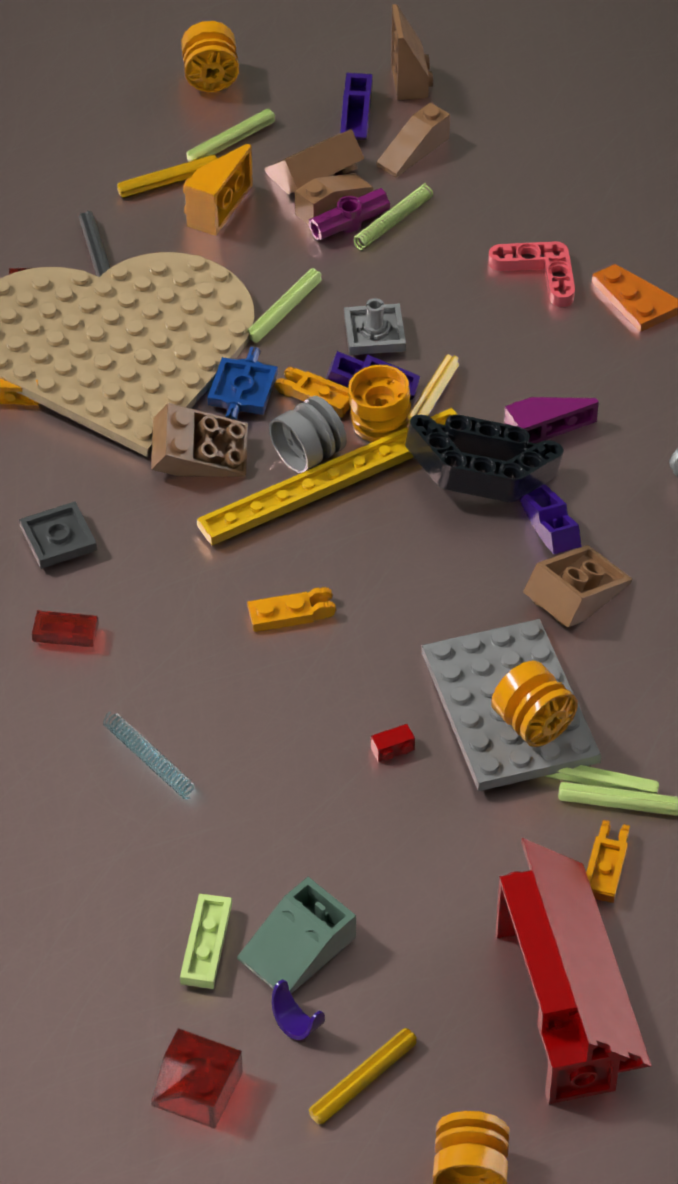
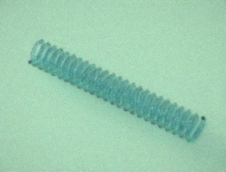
(142, 756)

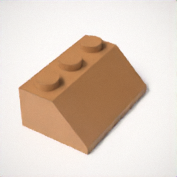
(317, 161)

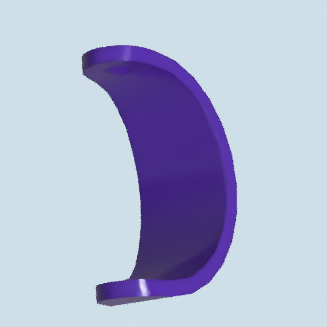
(290, 1016)

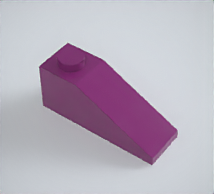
(551, 415)

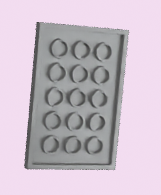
(466, 677)

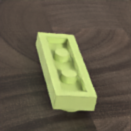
(206, 941)

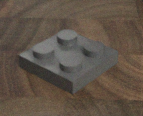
(58, 535)

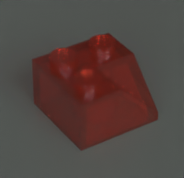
(197, 1078)

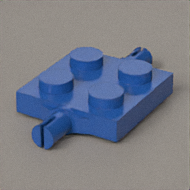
(242, 385)

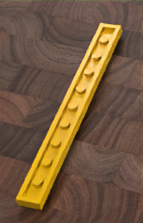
(308, 486)

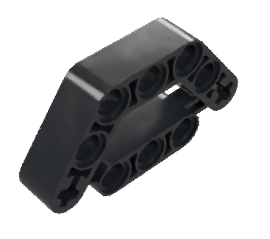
(482, 456)

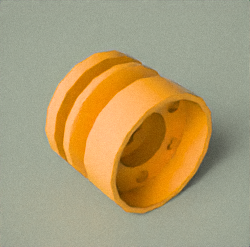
(210, 56)
(379, 401)
(534, 703)
(471, 1149)

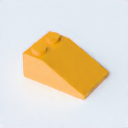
(218, 190)

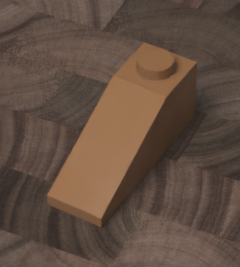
(417, 139)
(324, 193)

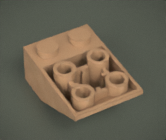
(198, 443)

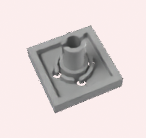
(372, 323)

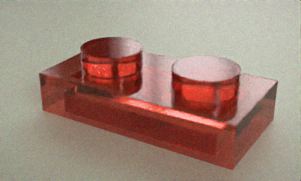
(65, 628)

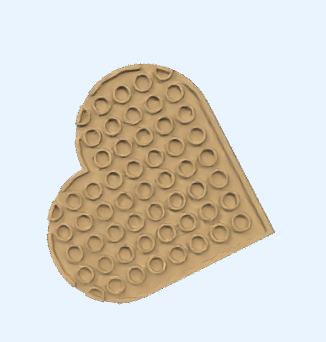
(121, 341)

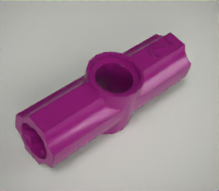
(349, 214)

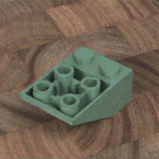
(299, 936)

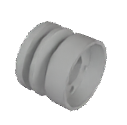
(307, 434)

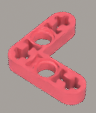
(548, 262)

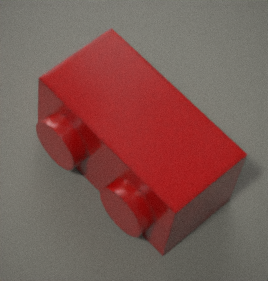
(392, 743)

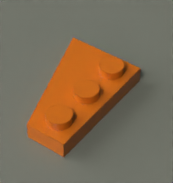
(635, 298)

